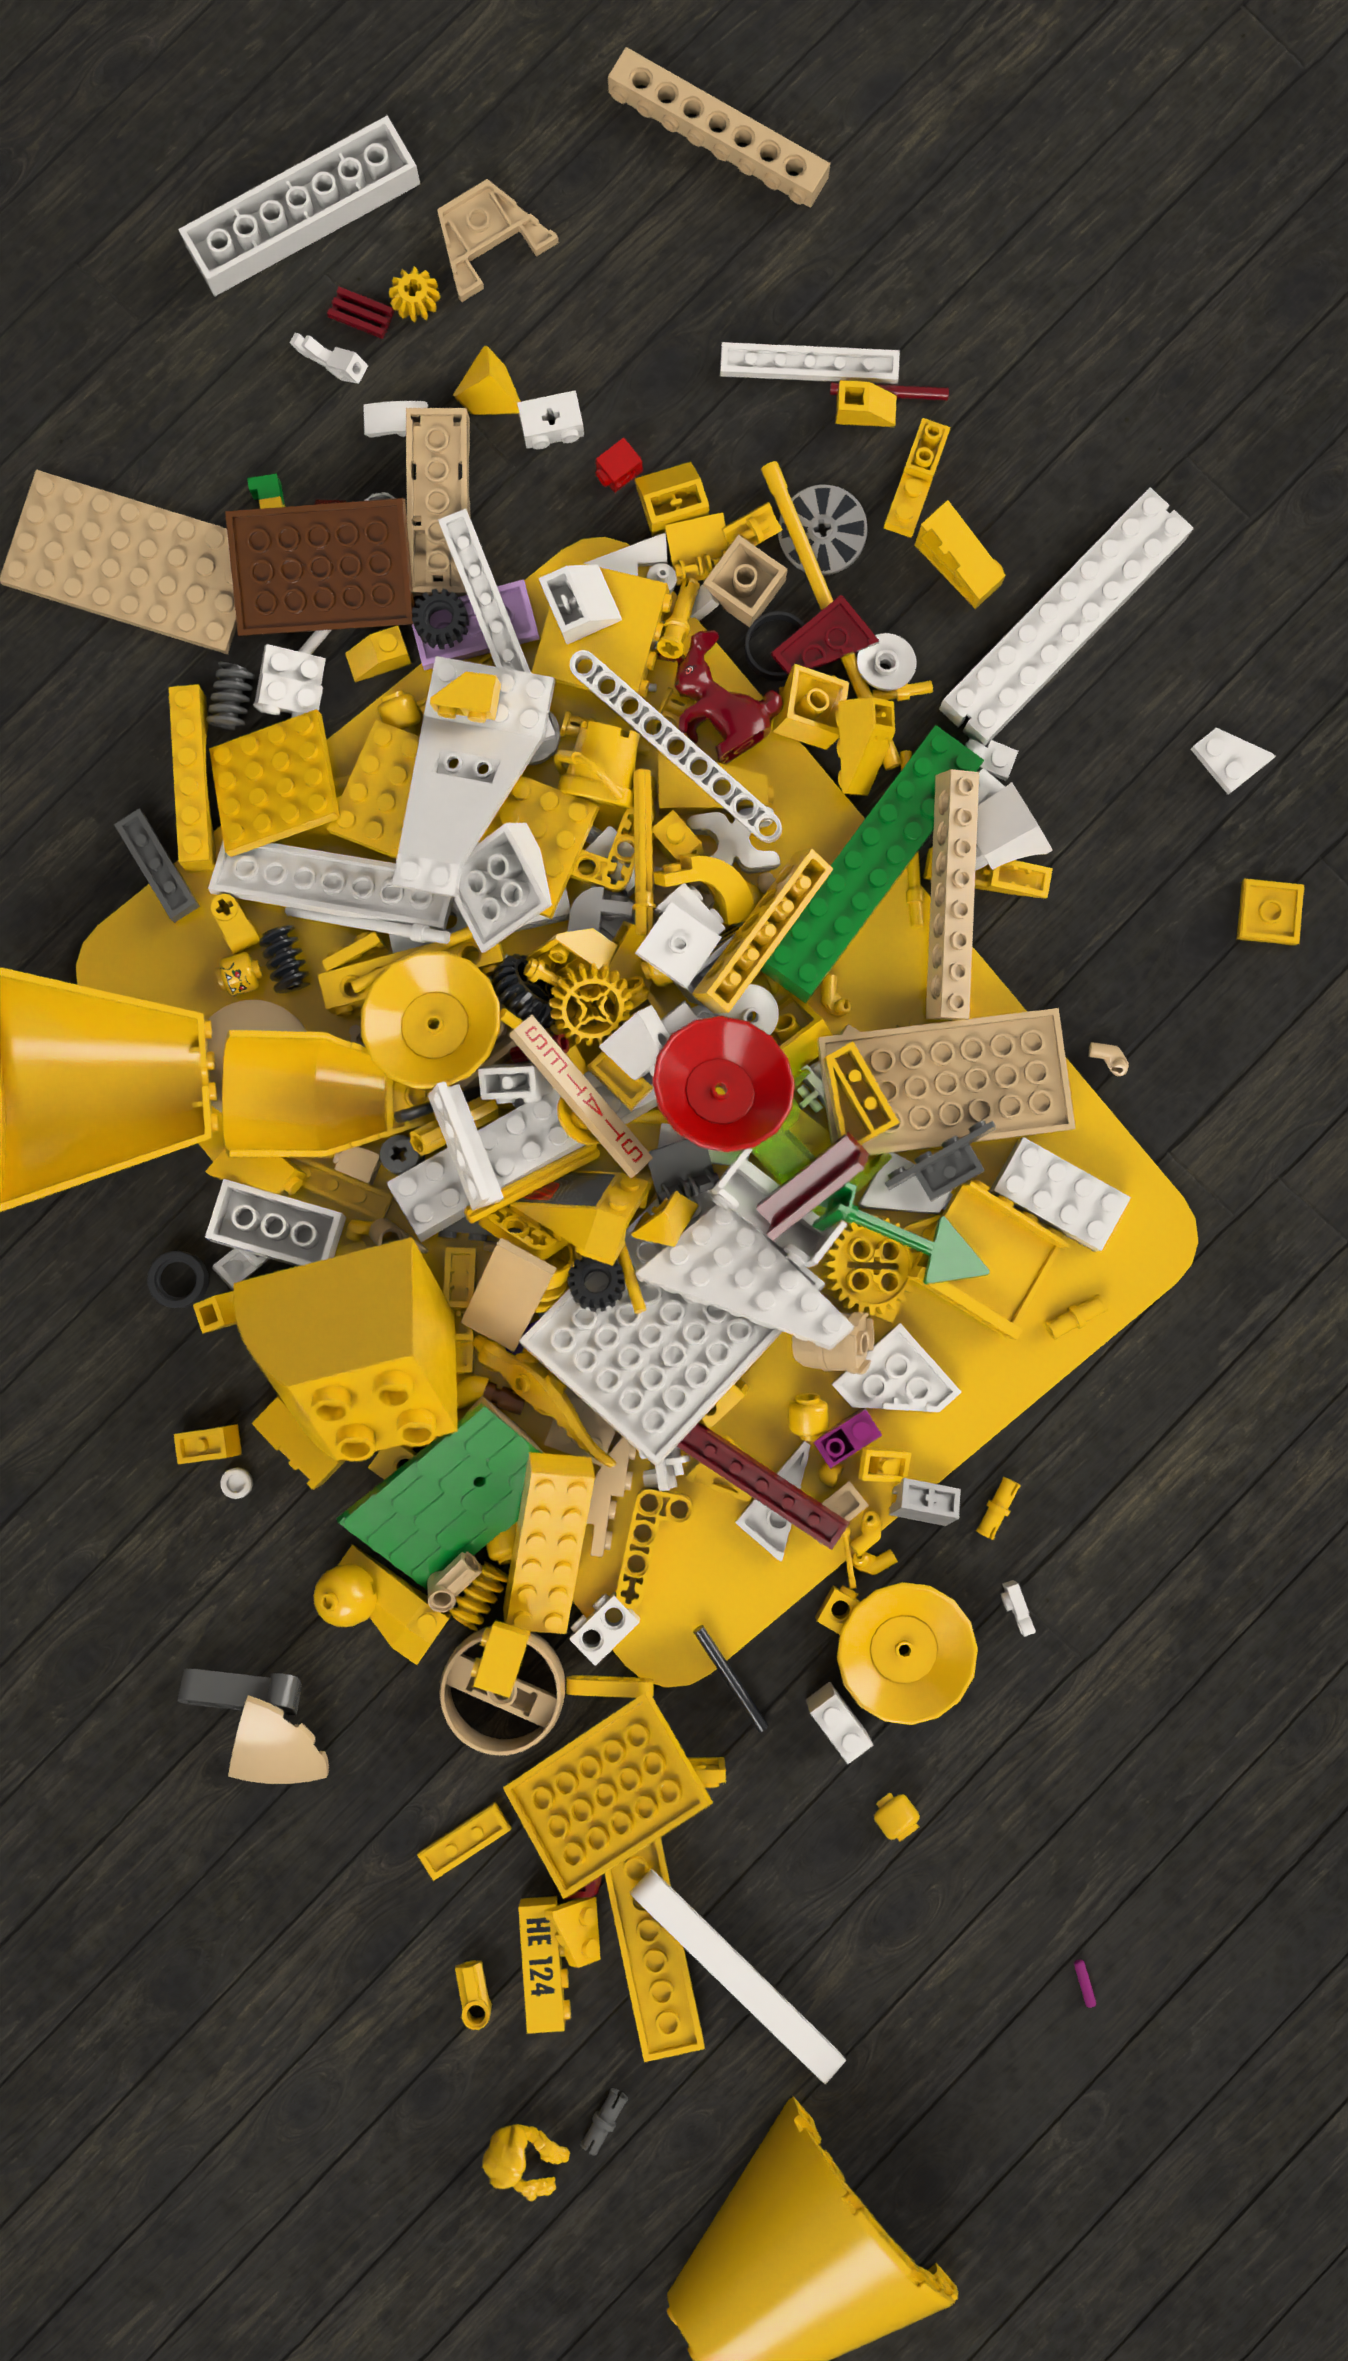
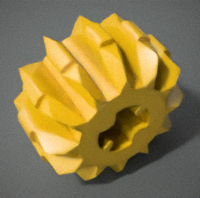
(425, 294)

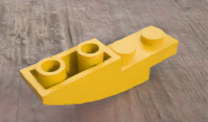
(917, 478)

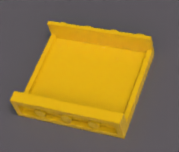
(622, 647)
(1010, 1247)

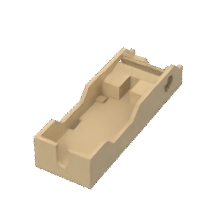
(437, 445)

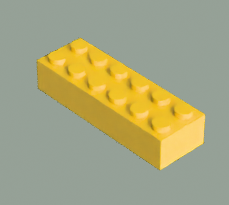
(548, 1542)

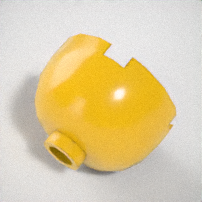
(345, 1596)

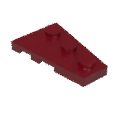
(826, 638)

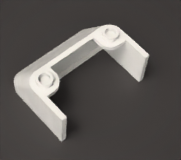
(745, 1186)

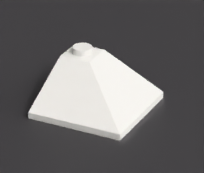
(502, 885)

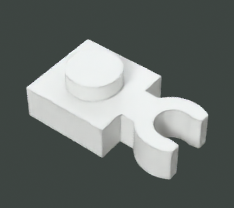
(1015, 1601)

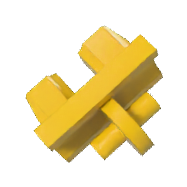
(754, 526)

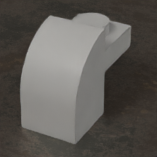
(592, 905)

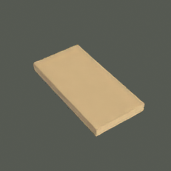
(508, 1294)

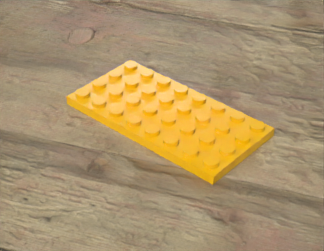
(379, 790)

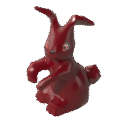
(734, 715)

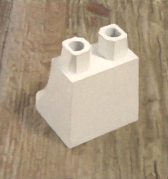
(1007, 830)

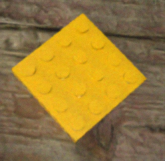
(274, 783)

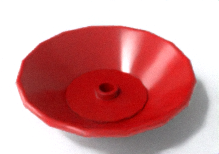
(731, 1057)

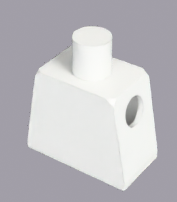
(637, 1043)

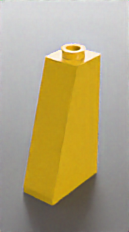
(685, 797)

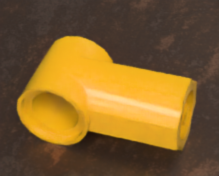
(473, 1992)

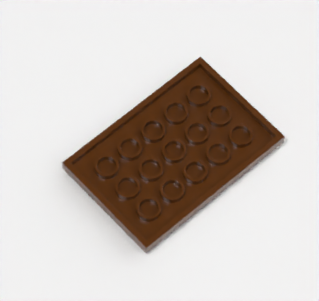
(320, 567)

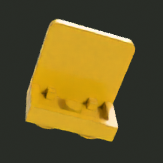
(365, 947)

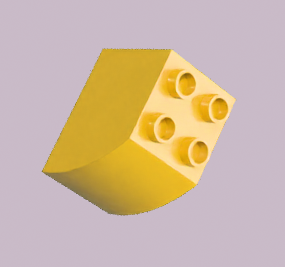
(356, 1348)

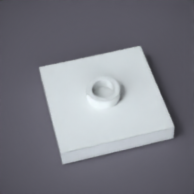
(678, 945)

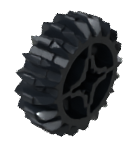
(521, 995)

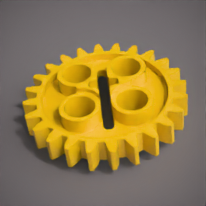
(870, 1293)

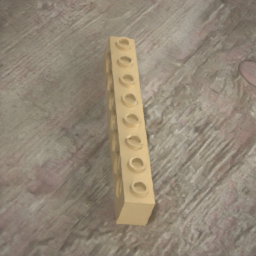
(712, 113)
(952, 895)

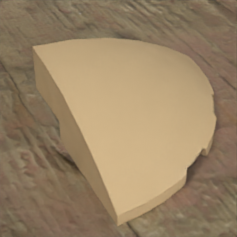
(273, 1749)

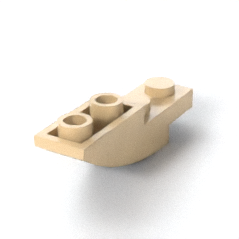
(608, 1483)

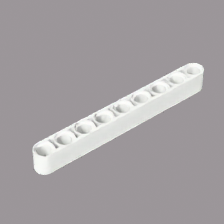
(667, 734)
(738, 1976)

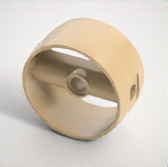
(525, 1700)

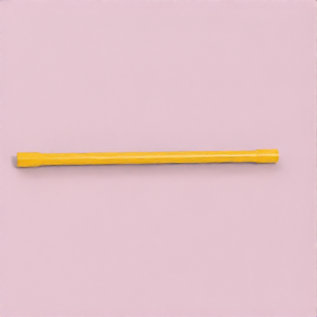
(778, 488)

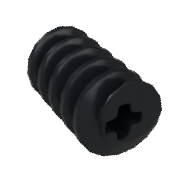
(283, 959)

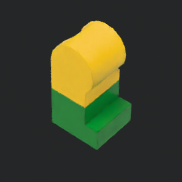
(267, 490)

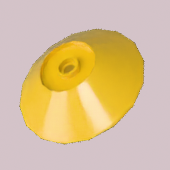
(414, 995)
(925, 1679)

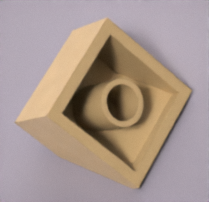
(745, 580)

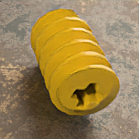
(477, 1595)

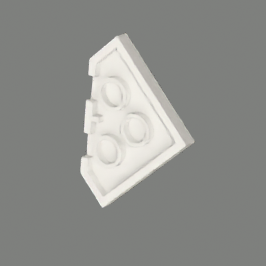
(898, 1378)

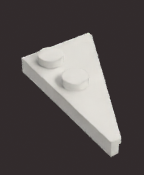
(764, 1524)

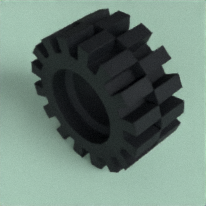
(437, 602)
(595, 1299)

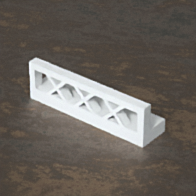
(465, 1145)

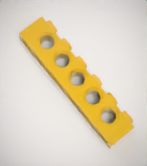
(762, 931)
(336, 983)

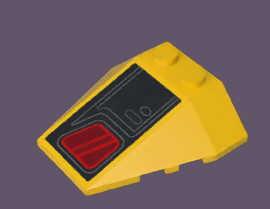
(588, 1210)

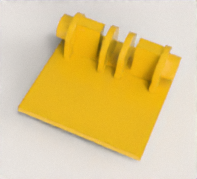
(696, 546)

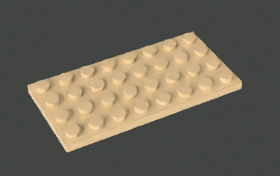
(124, 561)
(963, 1073)

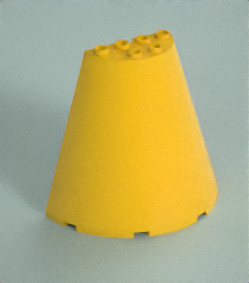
(94, 1084)
(797, 2263)

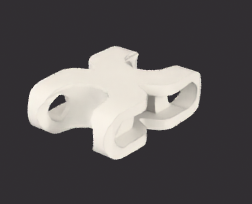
(734, 841)

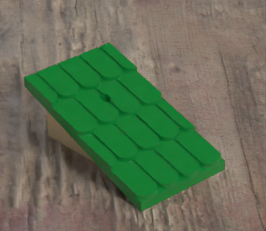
(447, 1495)

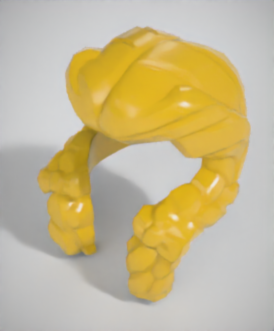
(506, 2161)

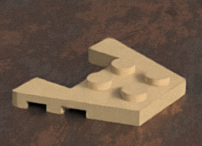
(479, 223)

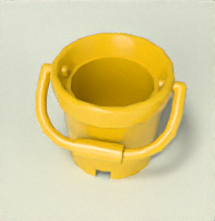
(600, 765)

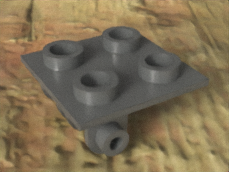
(681, 1168)

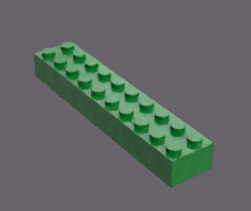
(867, 867)

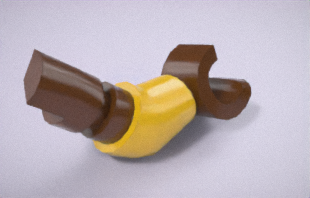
(475, 1386)

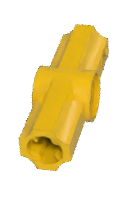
(430, 1137)

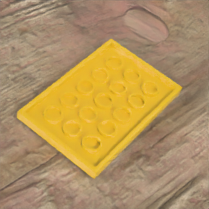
(607, 1795)

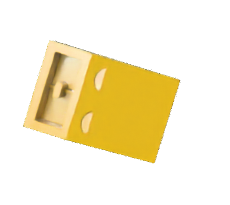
(865, 736)

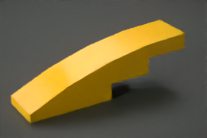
(1010, 878)
(458, 1289)

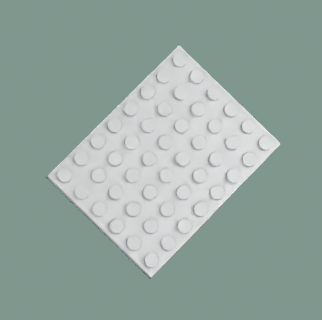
(652, 1368)

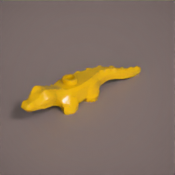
(540, 1390)

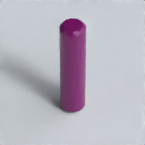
(1085, 1984)

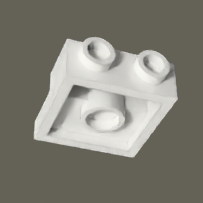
(289, 681)

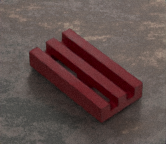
(365, 302)

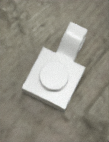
(996, 756)

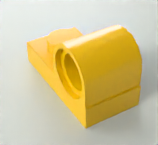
(208, 1444)

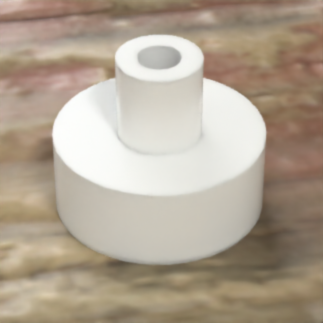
(663, 573)

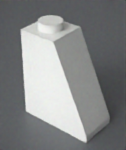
(905, 1197)

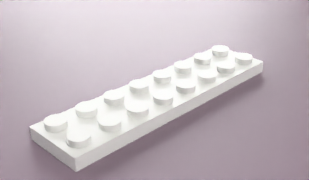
(326, 885)

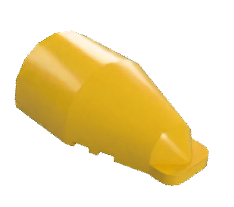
(307, 1095)

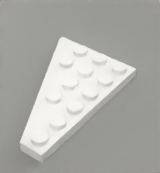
(739, 1270)

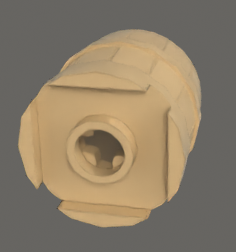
(847, 1355)

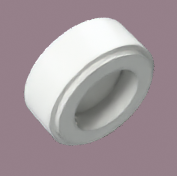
(236, 1483)

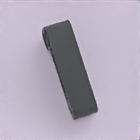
(232, 1689)

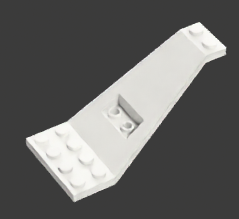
(455, 806)

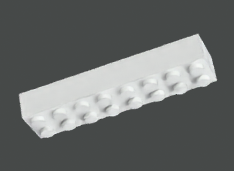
(300, 205)

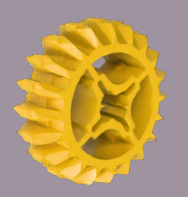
(578, 1023)

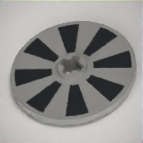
(837, 511)

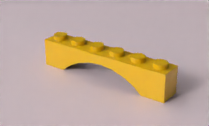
(192, 807)

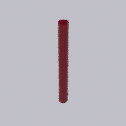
(908, 392)

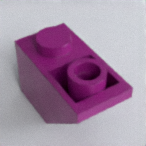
(847, 1437)

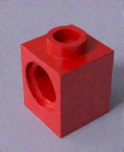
(618, 465)

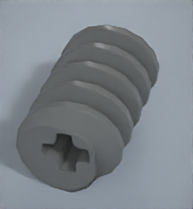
(229, 696)
(390, 1155)

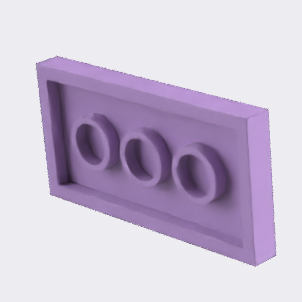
(474, 644)

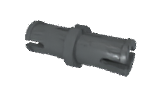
(604, 2121)

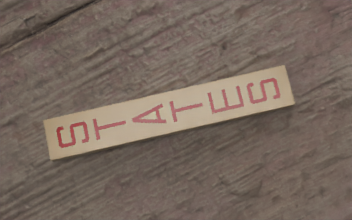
(581, 1096)

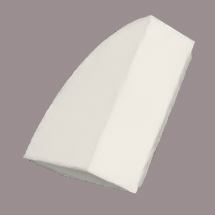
(703, 604)

